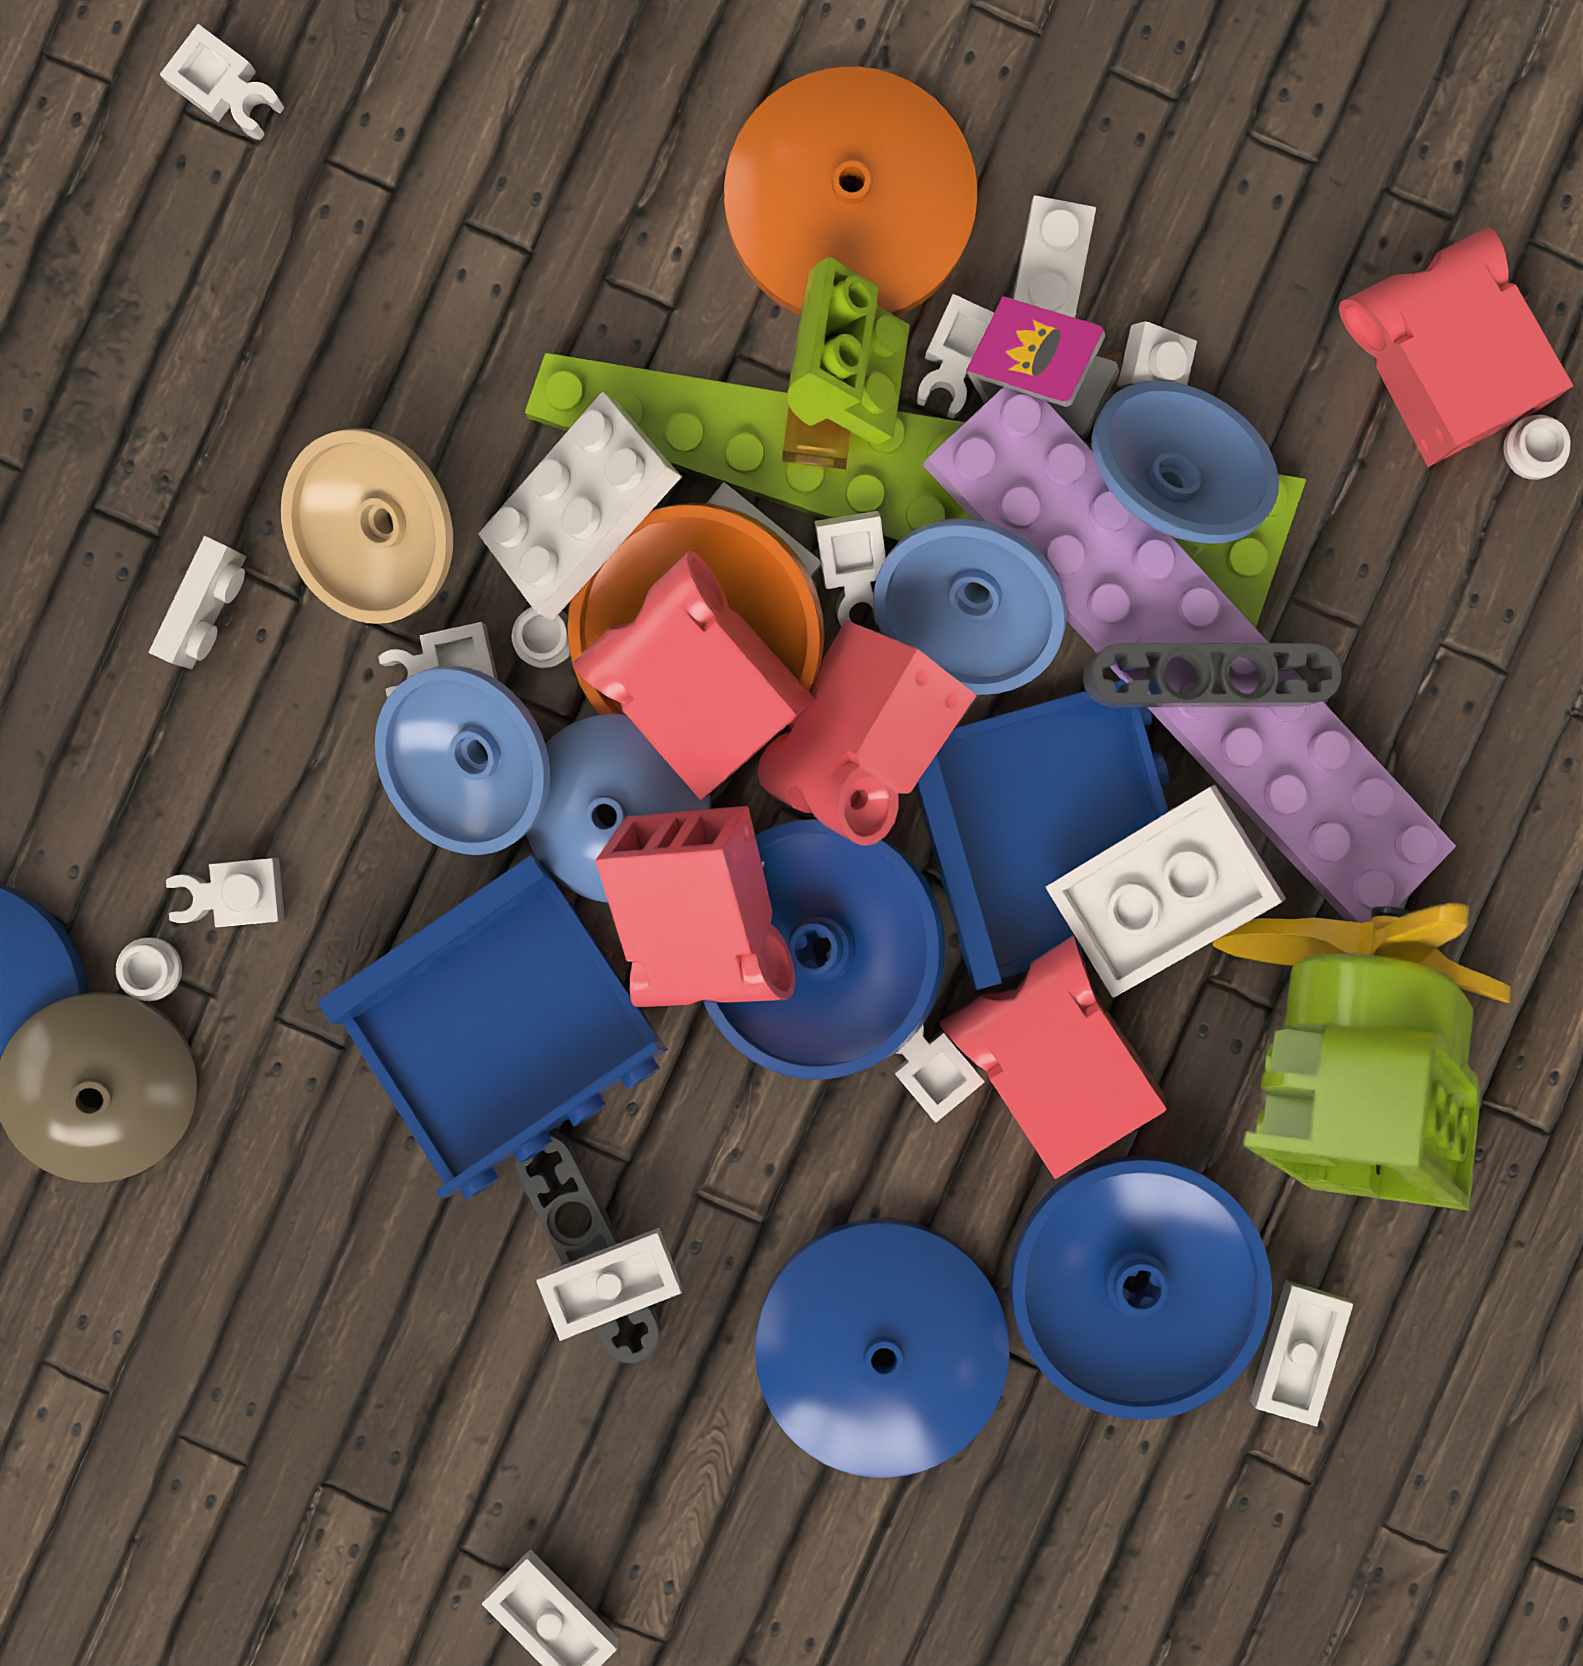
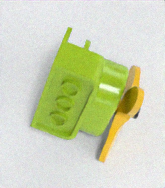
(1372, 1055)

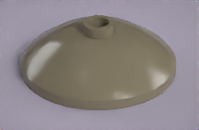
(105, 1045)

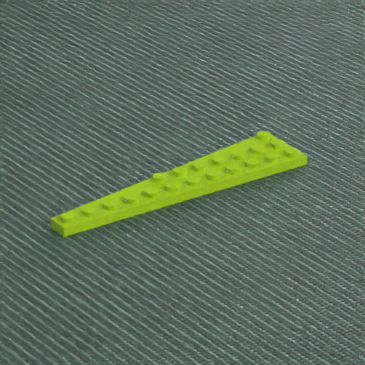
(739, 438)

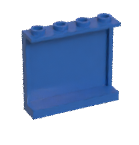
(1023, 806)
(496, 1027)

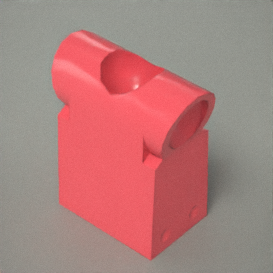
(1456, 346)
(695, 677)
(866, 735)
(694, 909)
(1058, 1060)

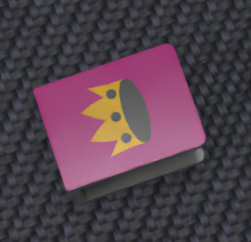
(1045, 358)

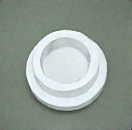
(1537, 447)
(540, 640)
(148, 969)

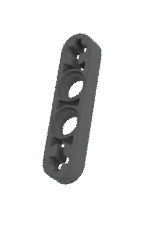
(1212, 669)
(596, 1238)

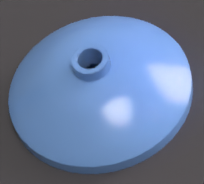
(1184, 462)
(979, 637)
(592, 765)
(442, 777)

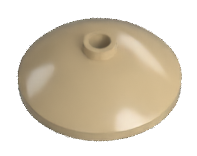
(341, 530)

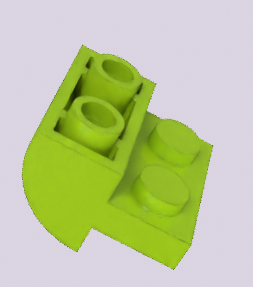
(847, 354)

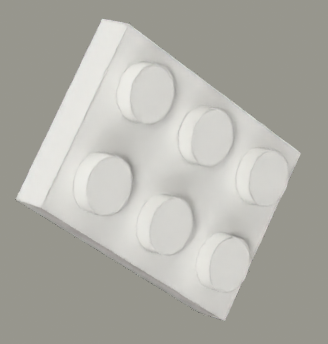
(578, 506)
(1165, 891)

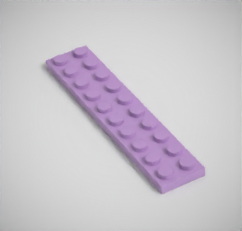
(1128, 583)

